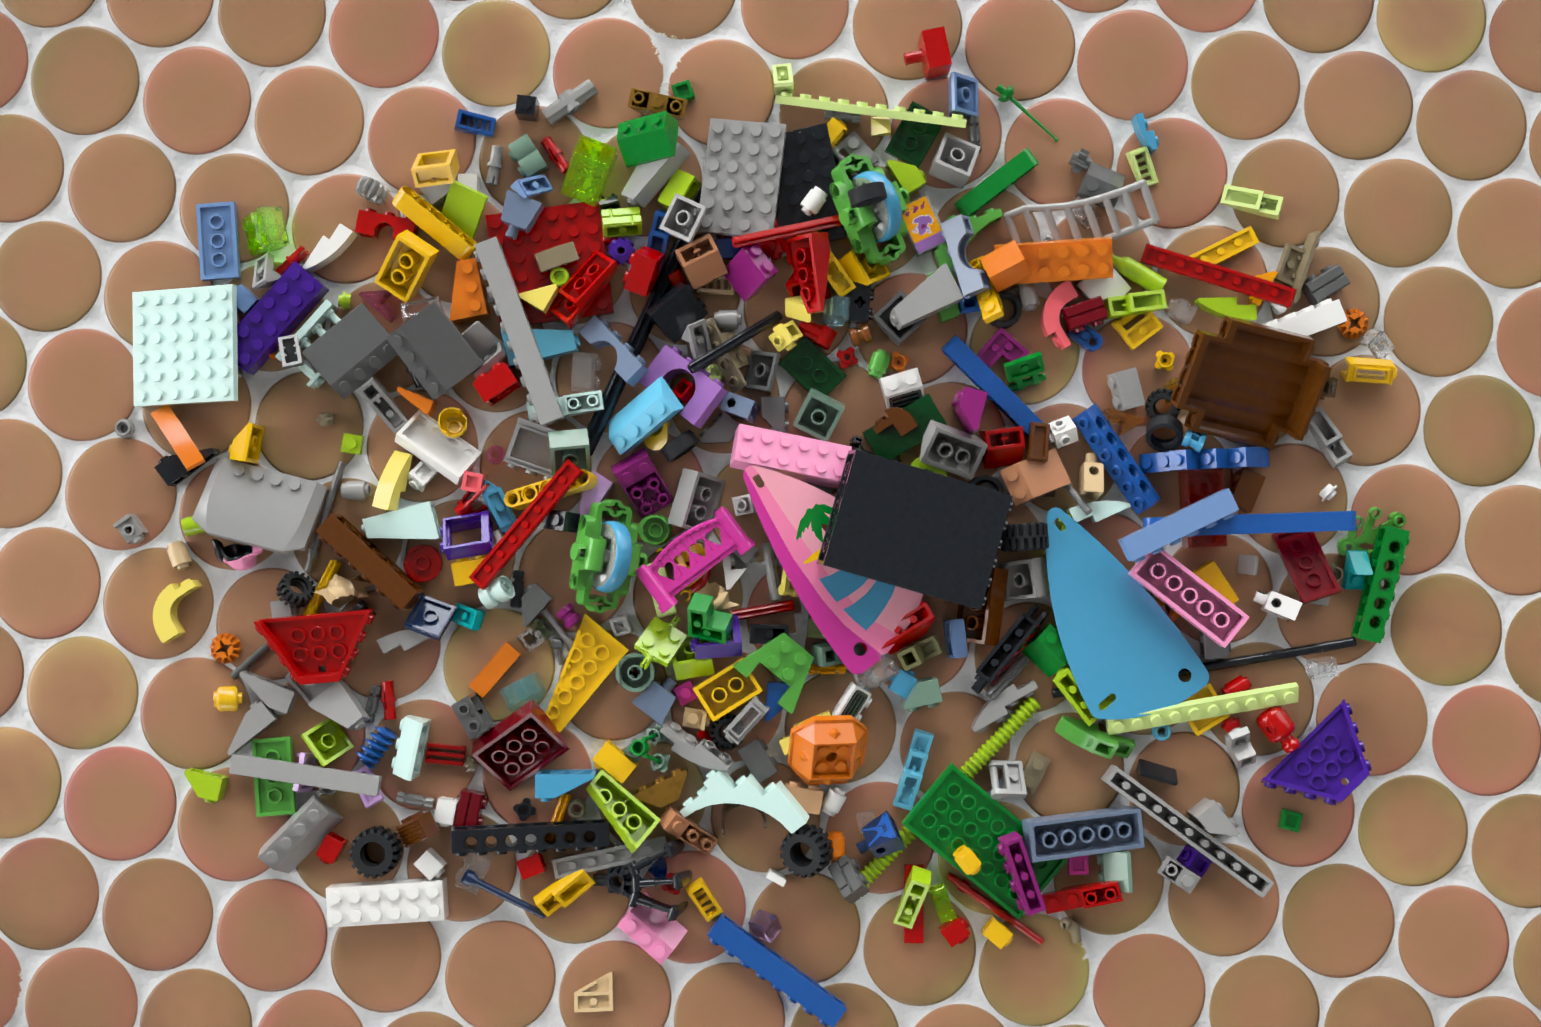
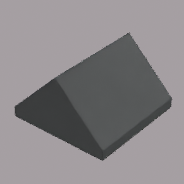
(761, 371)

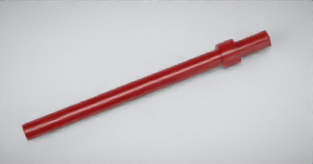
(964, 886)

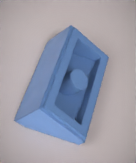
(532, 186)
(955, 638)

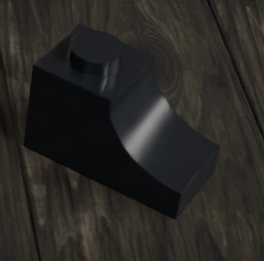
(562, 521)

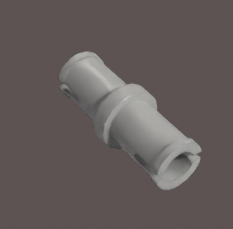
(494, 165)

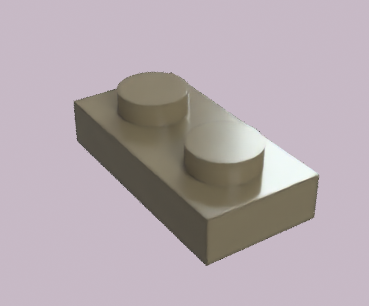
(1034, 770)

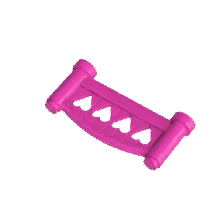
(663, 588)

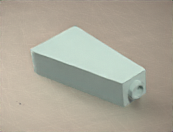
(406, 523)

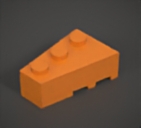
(469, 293)

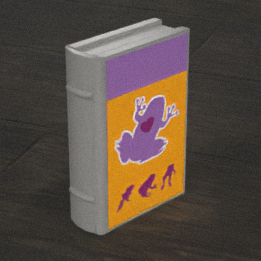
(923, 225)

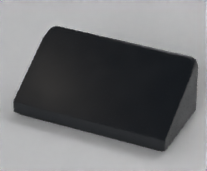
(1157, 772)

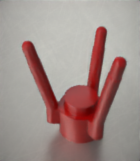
(465, 507)

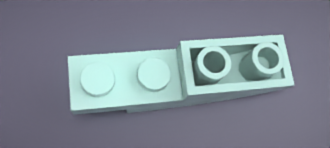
(576, 404)

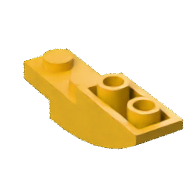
(990, 300)

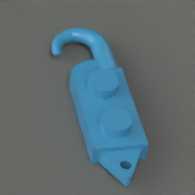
(499, 510)

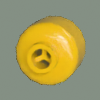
(227, 698)

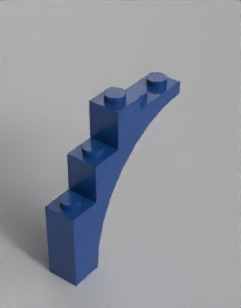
(1207, 459)

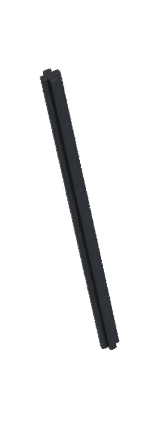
(637, 341)

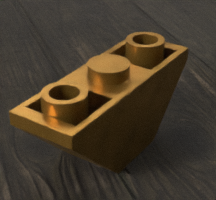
(651, 103)
(664, 789)

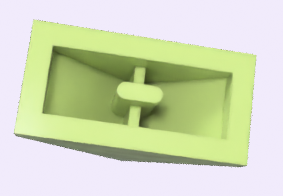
(782, 78)

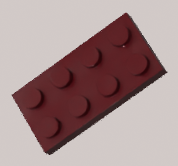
(1306, 565)

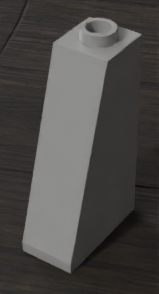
(651, 177)
(930, 297)

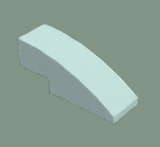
(1100, 509)

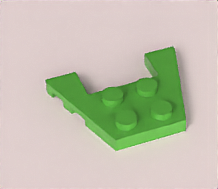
(786, 661)

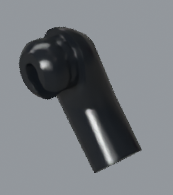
(856, 443)

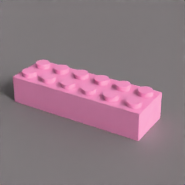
(789, 454)
(1189, 596)

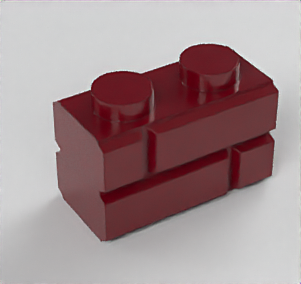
(1084, 314)
(470, 807)

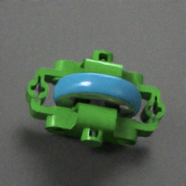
(873, 222)
(605, 555)

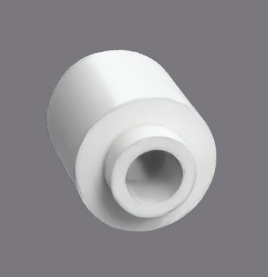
(813, 201)
(833, 801)

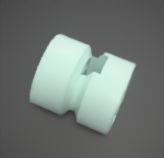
(497, 592)

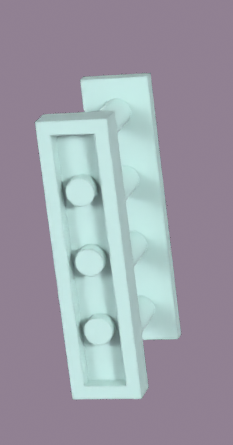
(310, 327)

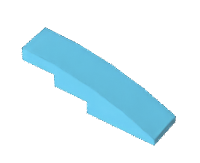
(913, 769)

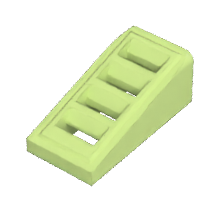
(1133, 162)

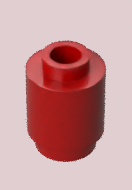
(1237, 685)

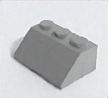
(952, 449)
(695, 499)

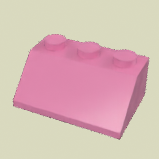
(652, 931)

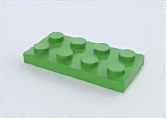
(274, 796)

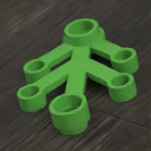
(1368, 534)

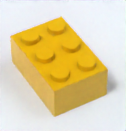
(406, 266)
(726, 691)

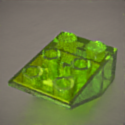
(589, 170)

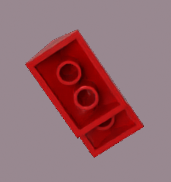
(584, 288)

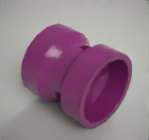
(568, 614)

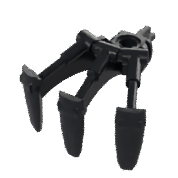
(634, 883)

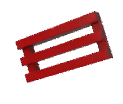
(429, 752)

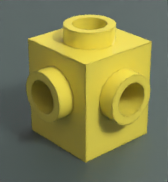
(785, 336)

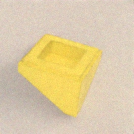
(880, 126)

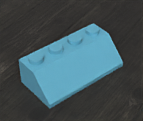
(643, 416)

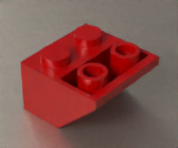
(1004, 446)

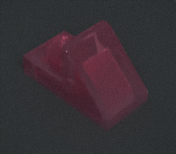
(376, 300)

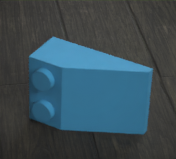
(554, 783)

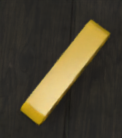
(434, 223)
(524, 493)

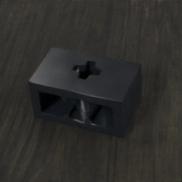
(862, 314)

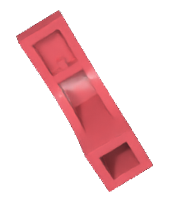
(1051, 310)

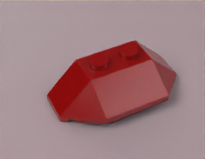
(920, 619)

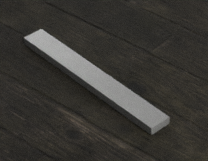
(305, 774)

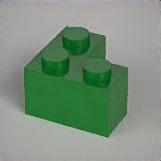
(706, 622)

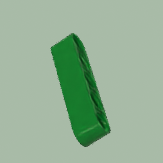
(996, 183)

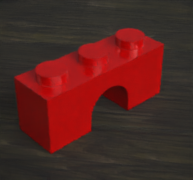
(370, 223)

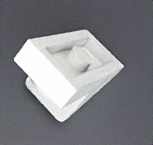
(731, 576)

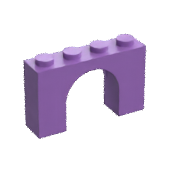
(707, 392)

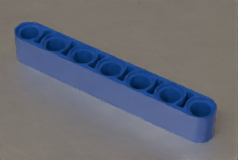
(989, 382)

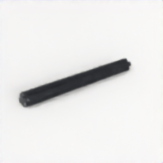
(734, 342)

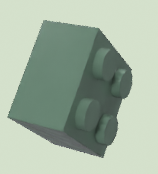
(819, 415)

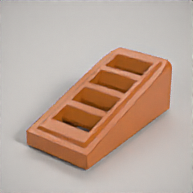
(424, 404)

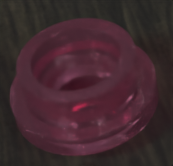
(501, 454)

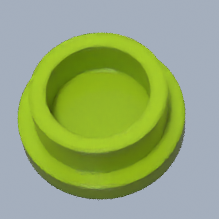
(344, 300)

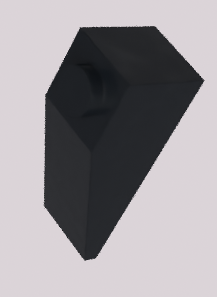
(173, 470)

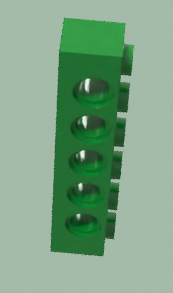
(1372, 590)

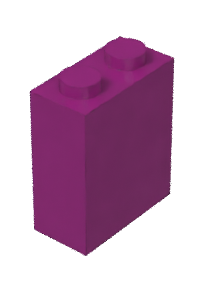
(750, 271)

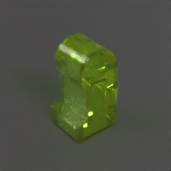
(942, 903)

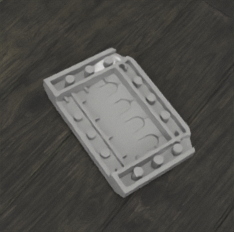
(259, 507)

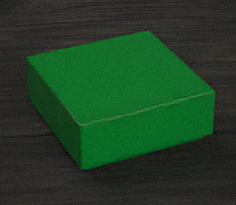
(683, 90)
(1290, 820)

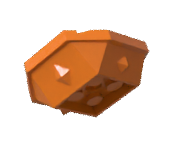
(827, 749)

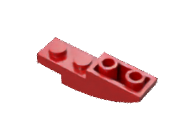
(1082, 895)

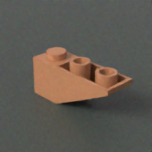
(687, 830)

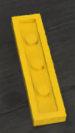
(1228, 246)

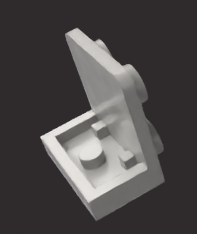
(485, 345)

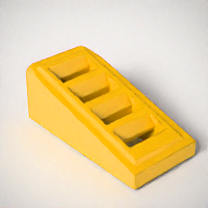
(698, 888)

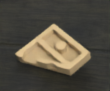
(595, 996)

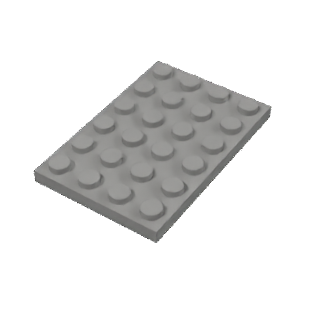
(741, 176)

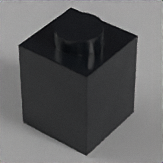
(527, 108)

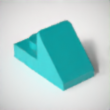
(1355, 569)
(469, 616)

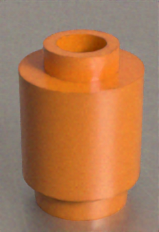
(838, 844)

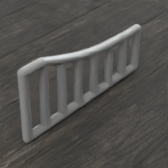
(1086, 203)

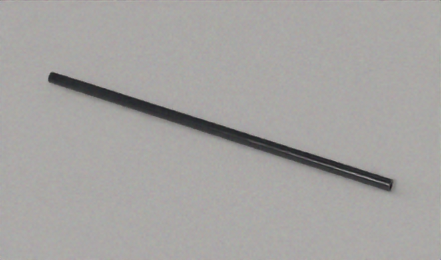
(1263, 657)

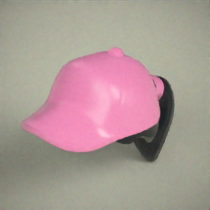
(236, 556)

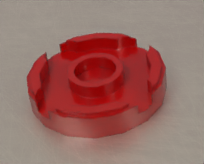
(423, 563)

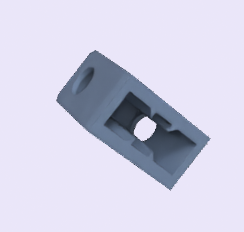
(519, 213)
(744, 408)
(657, 699)

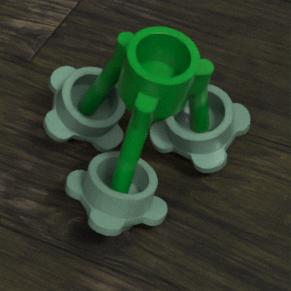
(641, 748)

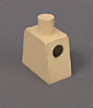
(1091, 478)

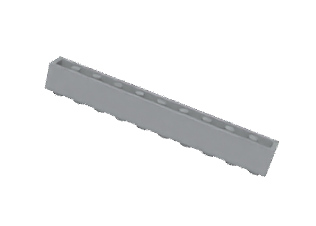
(519, 332)
(1187, 830)

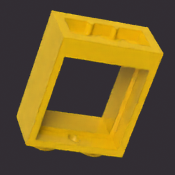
(439, 164)

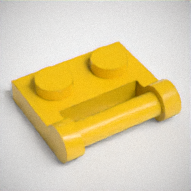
(1140, 331)

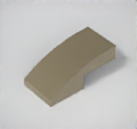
(556, 257)

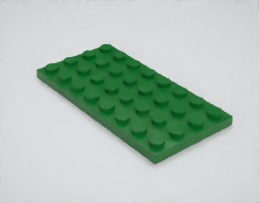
(961, 814)

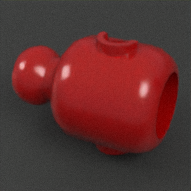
(1278, 727)

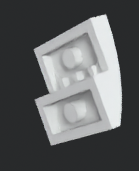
(1103, 287)

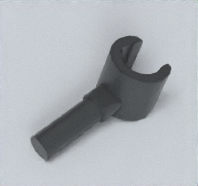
(557, 643)

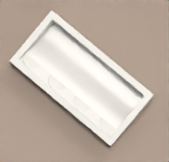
(444, 454)

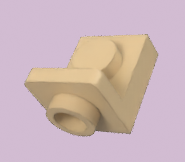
(696, 718)

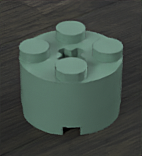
(628, 679)

